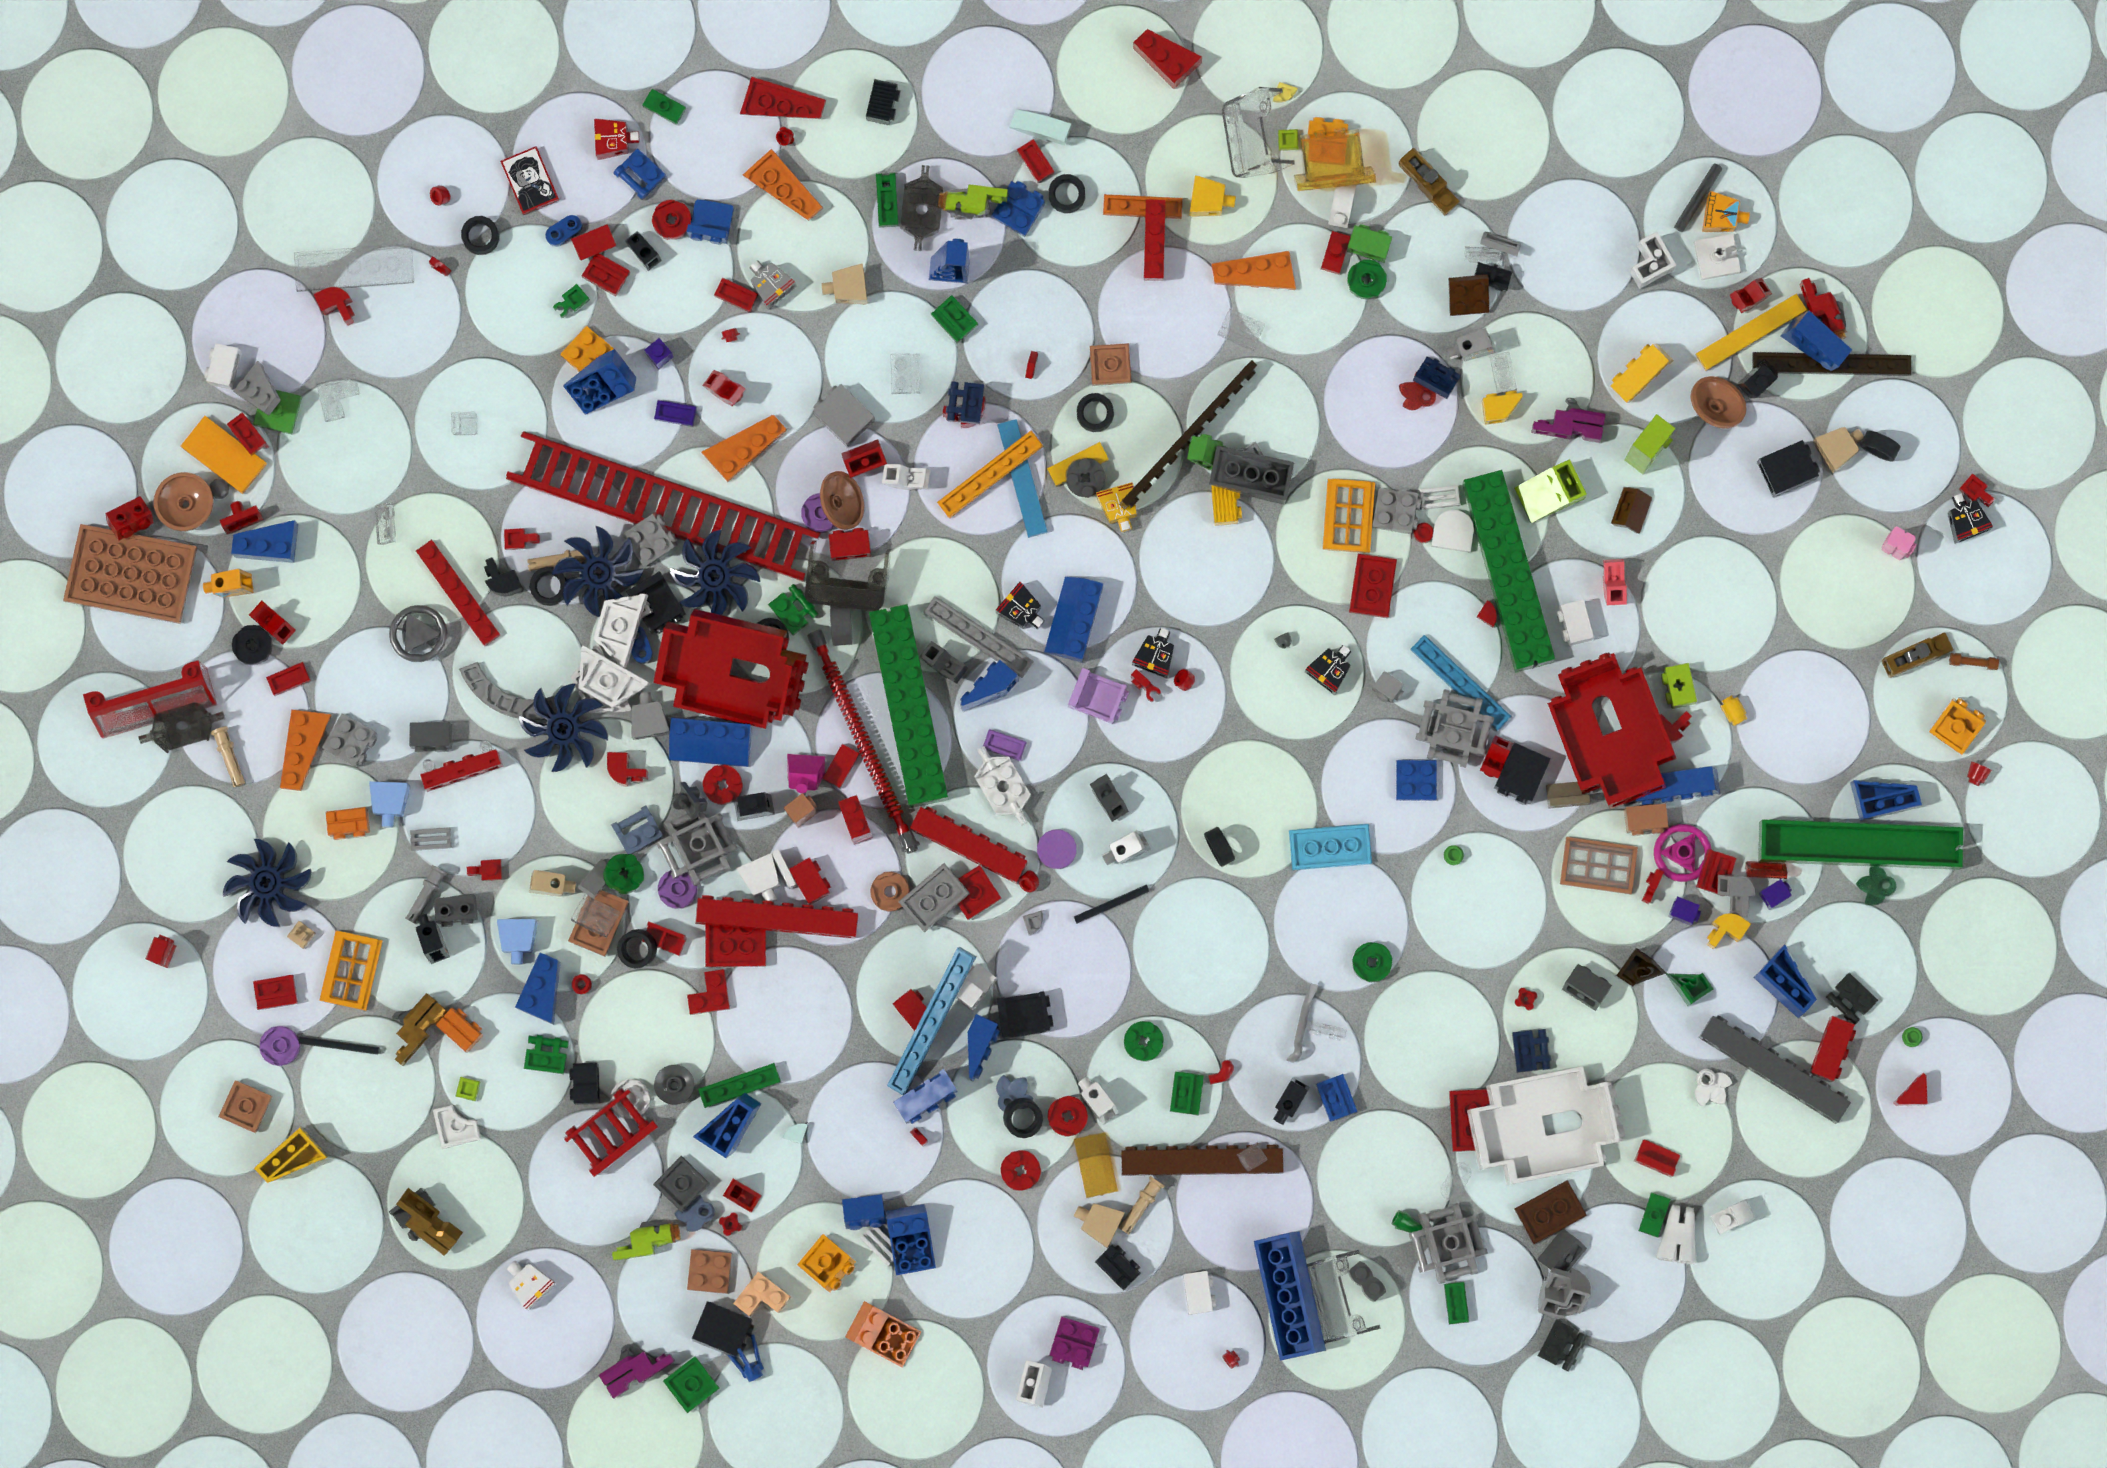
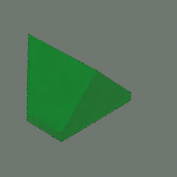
(1690, 986)

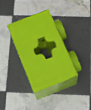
(1682, 675)

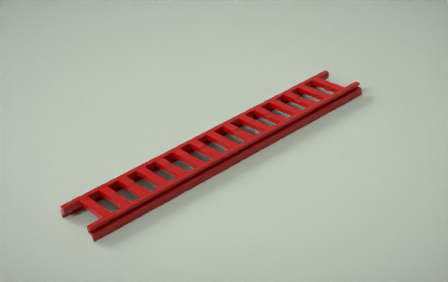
(618, 512)

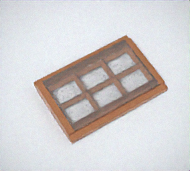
(1598, 865)

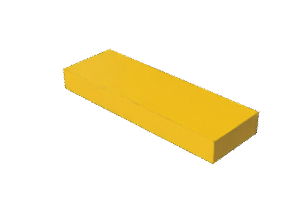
(1058, 470)

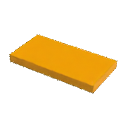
(223, 454)

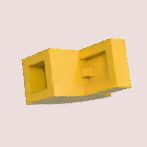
(1728, 924)

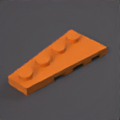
(779, 181)
(1258, 271)
(740, 449)
(303, 739)

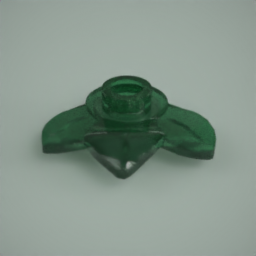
(1874, 886)

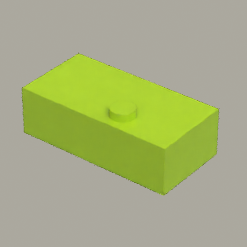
(1650, 444)

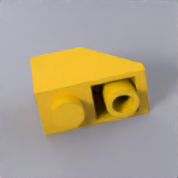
(1498, 408)

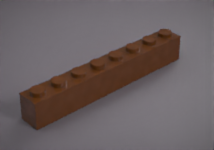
(1196, 1161)

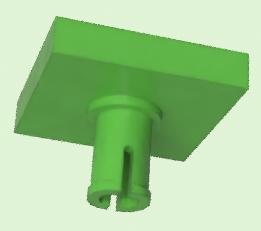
(283, 416)

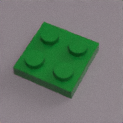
(691, 1384)

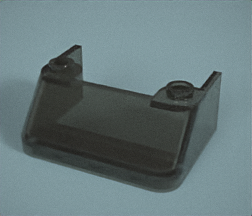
(842, 592)

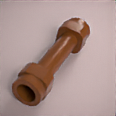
(1991, 663)

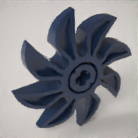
(592, 561)
(722, 568)
(553, 726)
(276, 886)

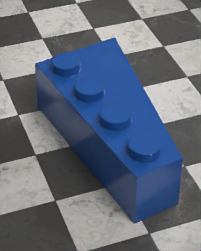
(1685, 785)

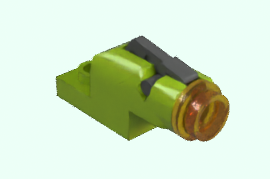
(971, 203)
(646, 1237)

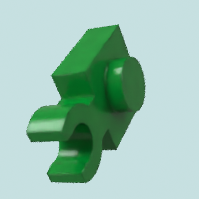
(574, 299)

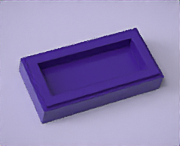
(675, 413)

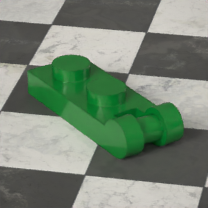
(887, 200)

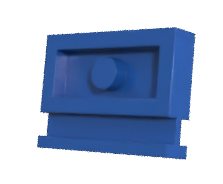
(1336, 1097)

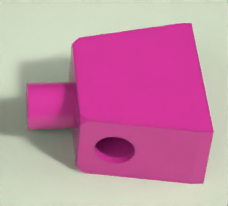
(805, 772)

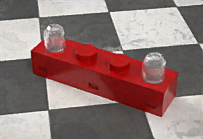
(467, 768)

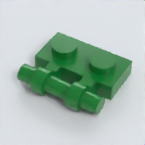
(789, 614)
(546, 1061)

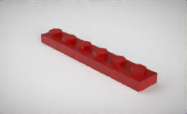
(458, 593)

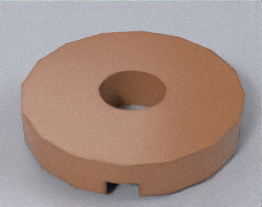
(881, 883)

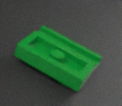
(954, 319)
(1186, 1093)

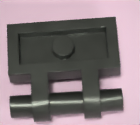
(1856, 994)
(1556, 1342)

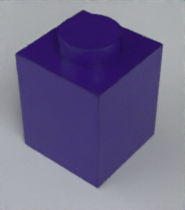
(658, 353)
(1775, 893)
(1684, 911)

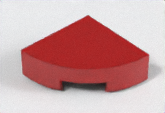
(439, 266)
(1031, 364)
(1488, 614)
(919, 1136)

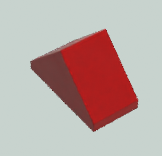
(1915, 1094)
(742, 1195)

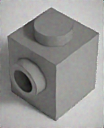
(1388, 688)

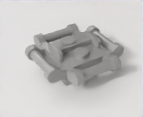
(1454, 728)
(697, 846)
(1448, 1243)

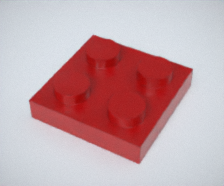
(981, 893)

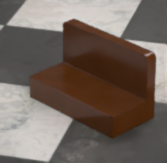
(1631, 509)

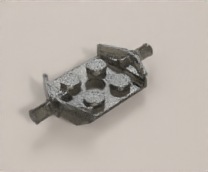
(916, 193)
(169, 737)

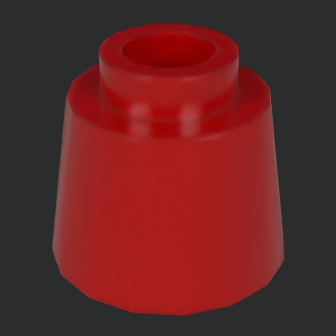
(1978, 773)

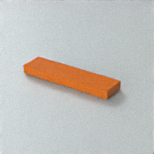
(1136, 206)

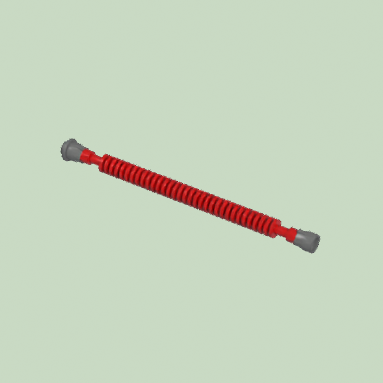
(906, 836)

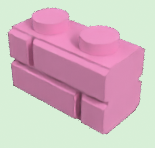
(1899, 543)

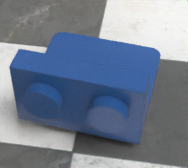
(710, 222)

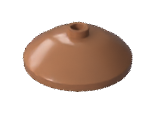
(1718, 402)
(174, 492)
(842, 500)

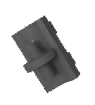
(689, 800)

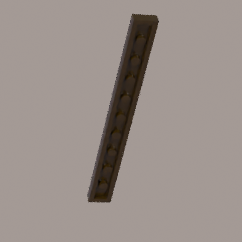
(1183, 442)

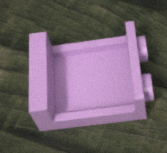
(1098, 696)

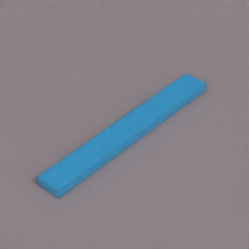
(931, 1020)

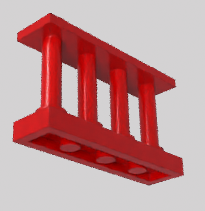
(629, 1139)

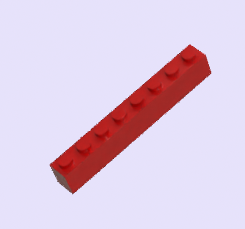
(776, 918)

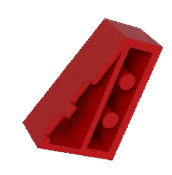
(1166, 57)

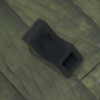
(504, 584)

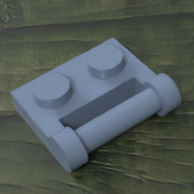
(642, 835)

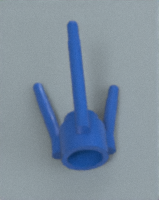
(751, 1370)

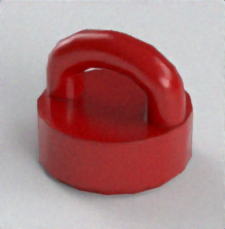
(439, 195)
(1184, 679)
(1029, 881)

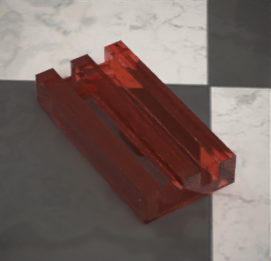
(1766, 870)

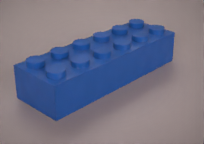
(1289, 1295)

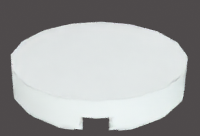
(638, 1097)

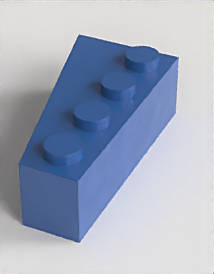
(951, 262)

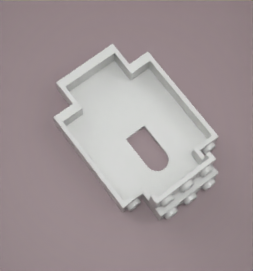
(1513, 1129)

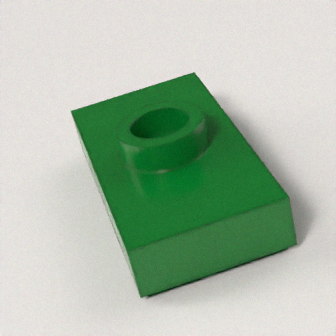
(664, 106)
(1654, 1215)
(1456, 1303)

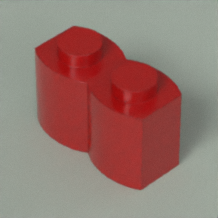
(161, 951)

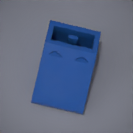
(601, 382)
(994, 685)
(980, 1037)
(911, 1235)

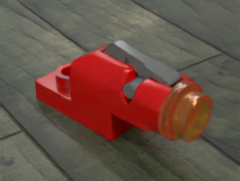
(1824, 308)

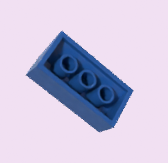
(1074, 618)
(710, 742)

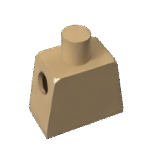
(847, 285)
(1838, 447)
(541, 884)
(1100, 1222)

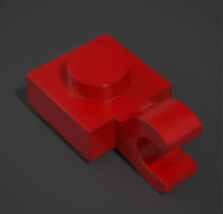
(1974, 489)
(516, 539)
(1141, 681)
(489, 870)

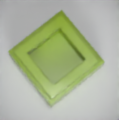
(1288, 139)
(468, 1088)

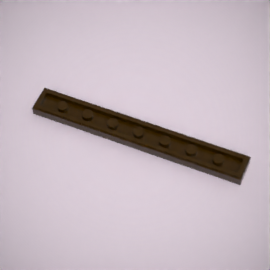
(1853, 364)

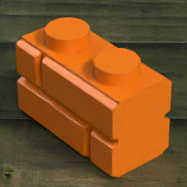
(347, 822)
(459, 1029)

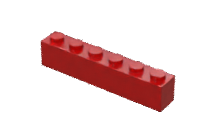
(969, 845)

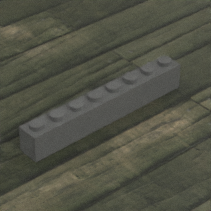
(1774, 1069)

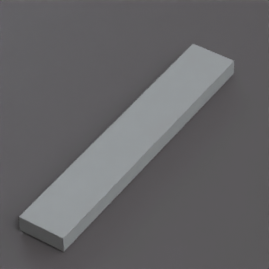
(978, 636)

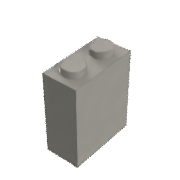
(843, 414)

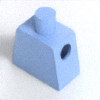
(389, 800)
(517, 937)

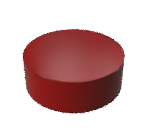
(1423, 533)

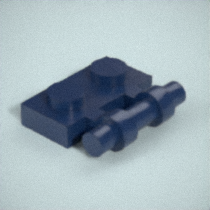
(1437, 377)
(971, 403)
(1525, 1052)

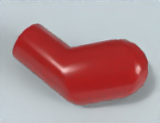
(1224, 1073)

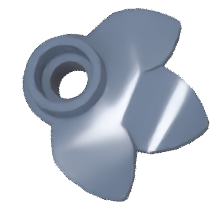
(1011, 1090)
(693, 1215)

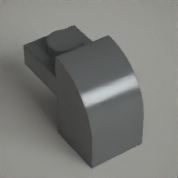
(841, 626)
(943, 662)
(1108, 797)

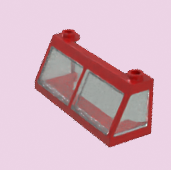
(139, 708)

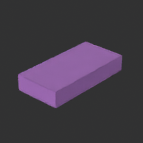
(1004, 745)

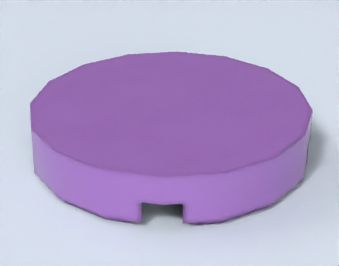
(814, 516)
(1056, 849)
(676, 892)
(279, 1046)

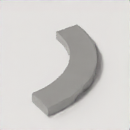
(498, 699)

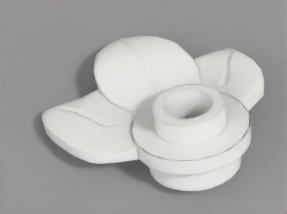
(1712, 1090)

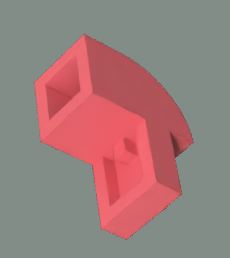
(1613, 582)

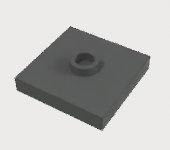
(681, 1184)

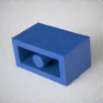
(864, 1212)

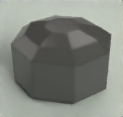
(219, 488)

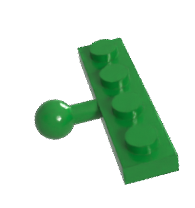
(739, 1084)

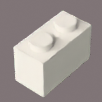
(223, 366)
(1575, 623)
(1198, 1292)
(1034, 1384)

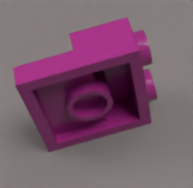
(1074, 1343)

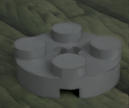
(1085, 488)

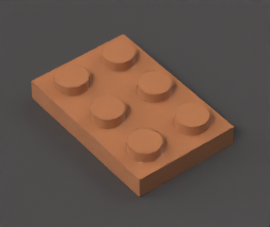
(593, 941)

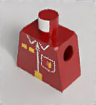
(612, 138)

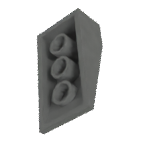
(1252, 474)

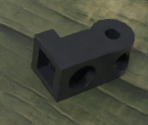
(643, 250)

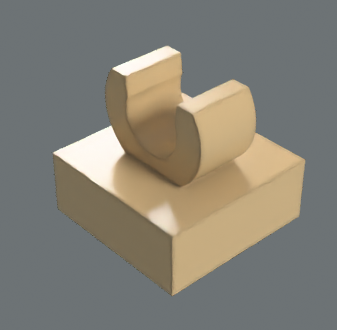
(301, 934)

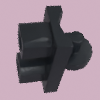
(1498, 277)

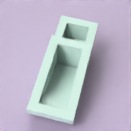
(1040, 126)

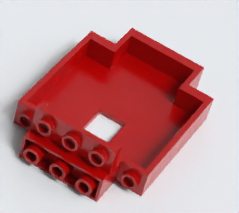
(700, 661)
(1623, 760)

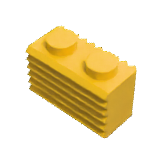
(1225, 506)

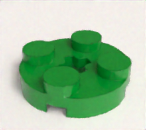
(1372, 289)
(620, 883)
(1371, 973)
(1133, 1036)

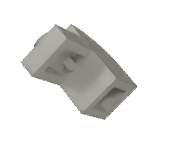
(1738, 890)

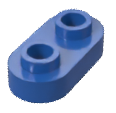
(565, 232)
(642, 644)

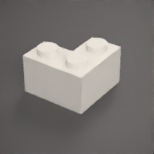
(1656, 263)
(975, 986)

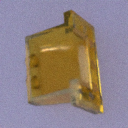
(1332, 160)

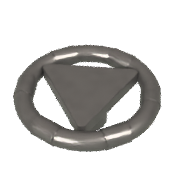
(417, 633)

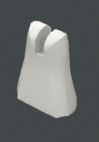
(1678, 1237)

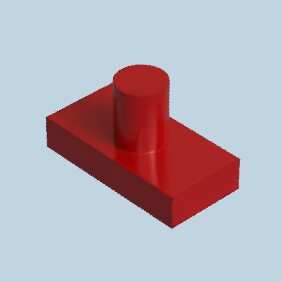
(1335, 252)
(240, 518)

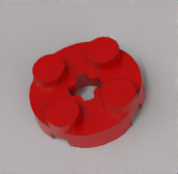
(668, 230)
(711, 786)
(1077, 1110)
(1026, 1180)

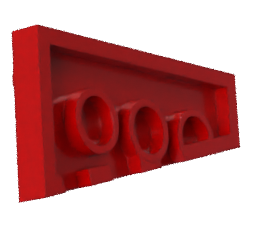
(778, 101)

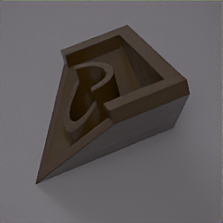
(1639, 968)

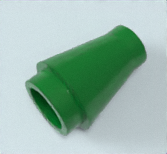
(1405, 1222)

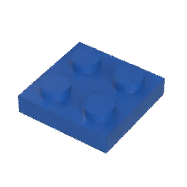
(1416, 780)

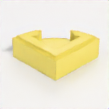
(1287, 94)

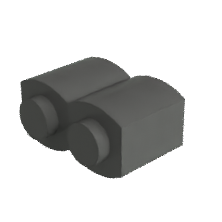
(1370, 1285)

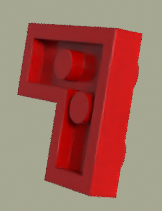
(714, 999)

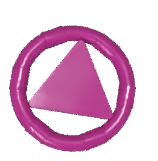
(1681, 852)

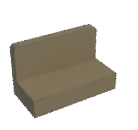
(1566, 795)

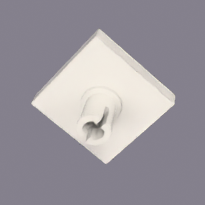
(1717, 257)

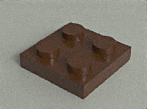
(1468, 295)

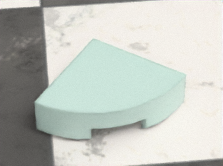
(796, 1133)

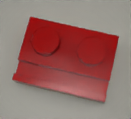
(605, 274)
(1714, 865)
(275, 992)

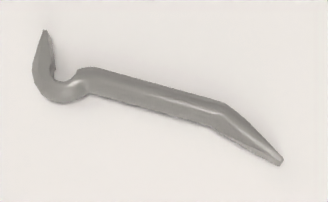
(1302, 1024)

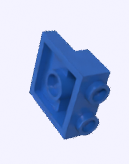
(1020, 209)

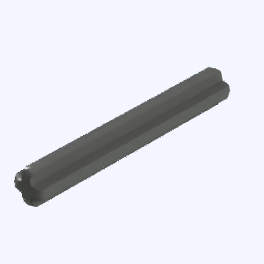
(1698, 197)

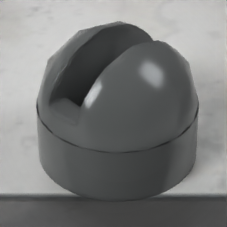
(1283, 640)

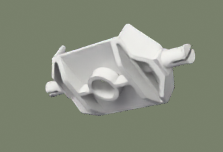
(1002, 770)

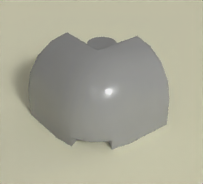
(1563, 1293)

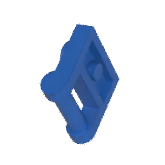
(644, 169)

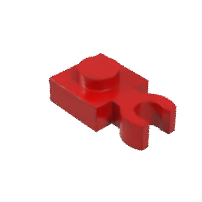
(1653, 881)

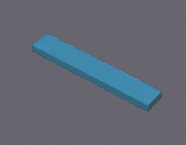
(1023, 484)
(1458, 680)

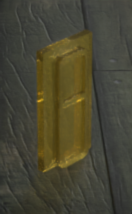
(1095, 1165)

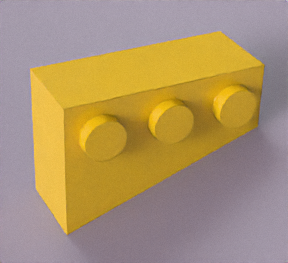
(1641, 372)
(291, 1155)

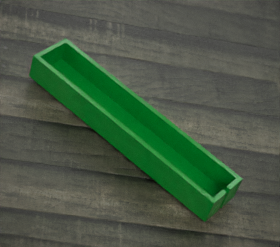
(1508, 571)
(908, 706)
(1860, 844)

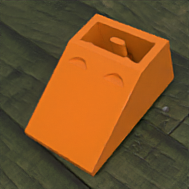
(883, 1334)

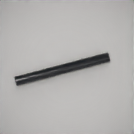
(1111, 904)
(339, 1045)

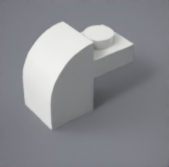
(1342, 206)
(905, 478)
(1732, 1216)

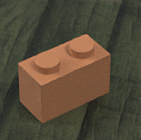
(801, 809)
(1646, 818)

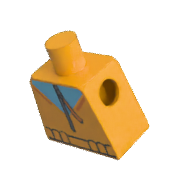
(1722, 214)
(229, 583)

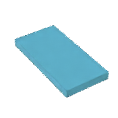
(1330, 847)

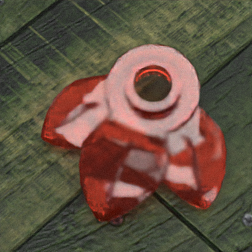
(1413, 393)

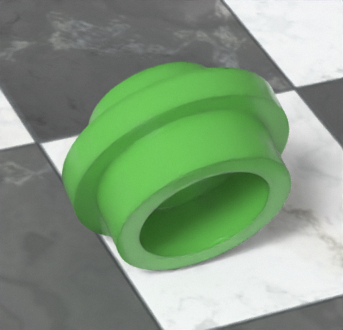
(1453, 855)
(1912, 1037)

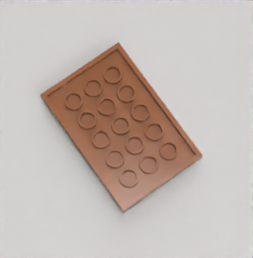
(130, 575)

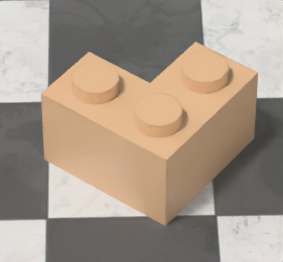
(761, 1290)

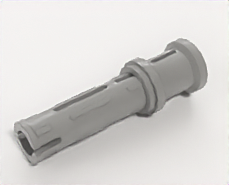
(430, 885)

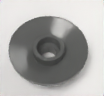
(664, 1080)

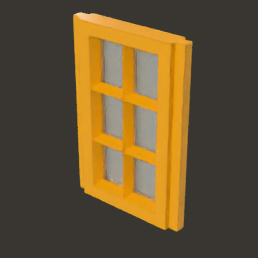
(1348, 515)
(351, 970)

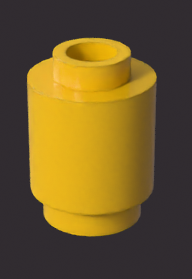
(1733, 710)

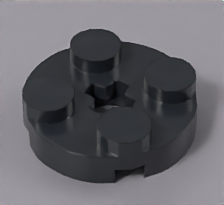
(244, 637)

